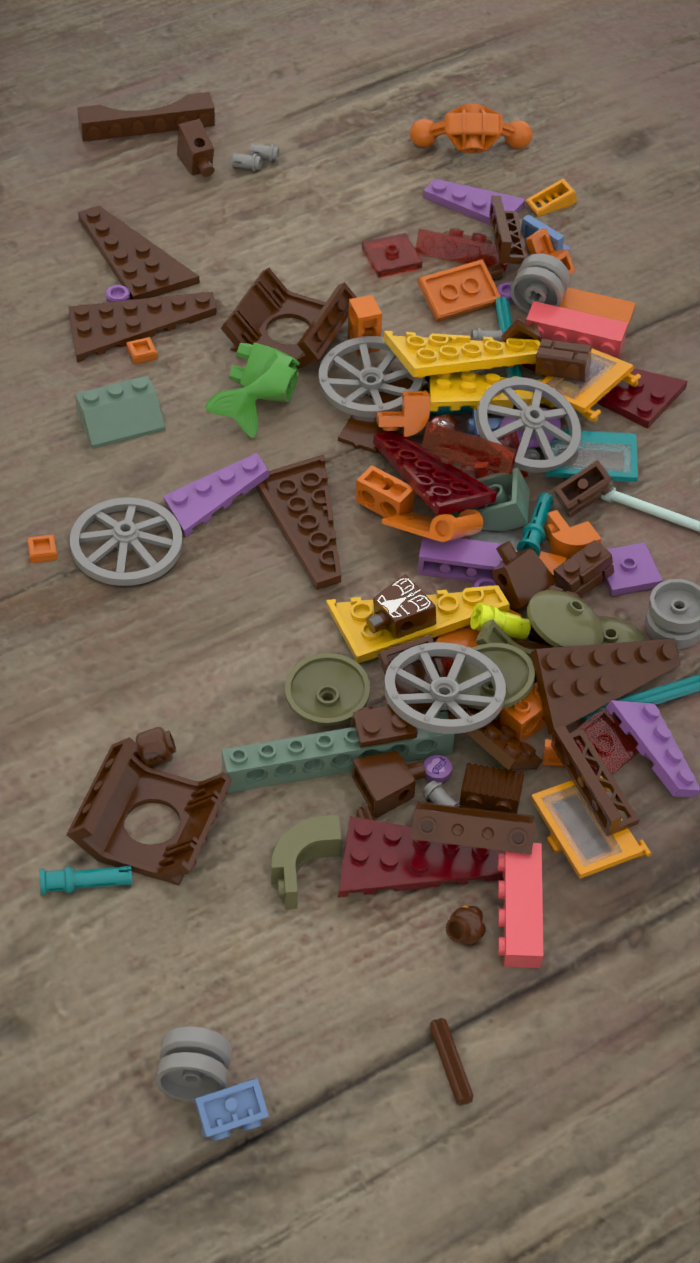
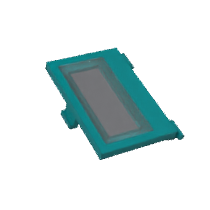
(613, 450)

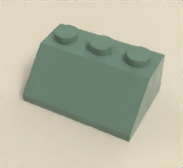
(119, 412)

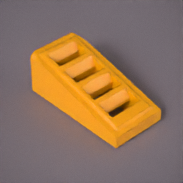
(563, 195)

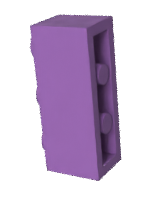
(458, 559)

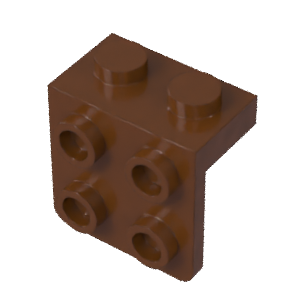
(381, 726)

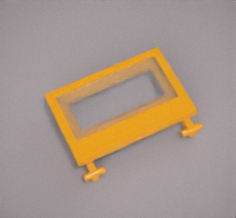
(602, 376)
(580, 834)

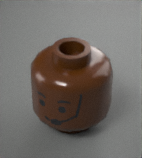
(155, 747)

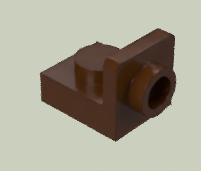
(522, 331)

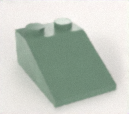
(511, 503)

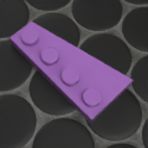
(469, 200)
(203, 497)
(656, 744)

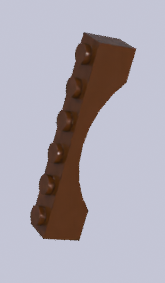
(101, 122)

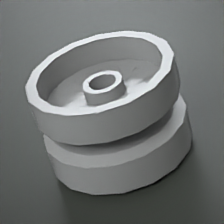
(540, 280)
(675, 612)
(192, 1063)

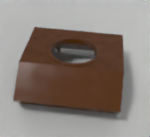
(271, 300)
(128, 783)

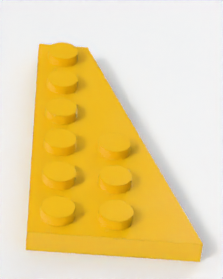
(458, 353)
(467, 389)
(452, 613)

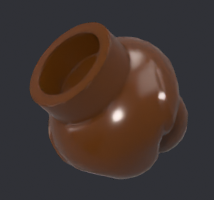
(466, 925)

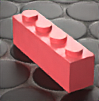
(578, 327)
(521, 908)

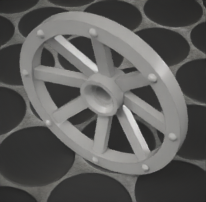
(368, 381)
(530, 422)
(126, 537)
(444, 691)

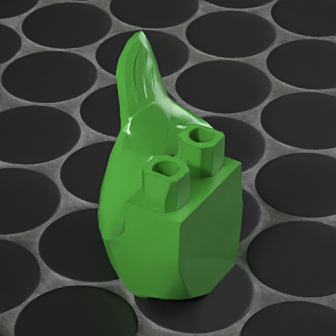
(267, 376)

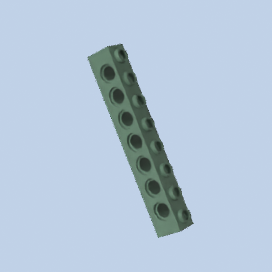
(319, 756)

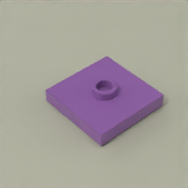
(632, 569)

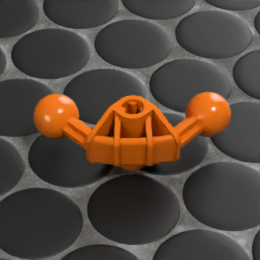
(472, 130)

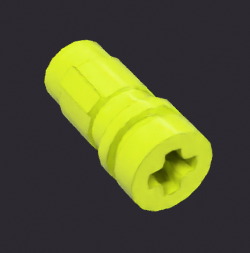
(510, 623)

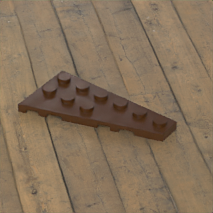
(133, 258)
(118, 322)
(303, 510)
(589, 676)

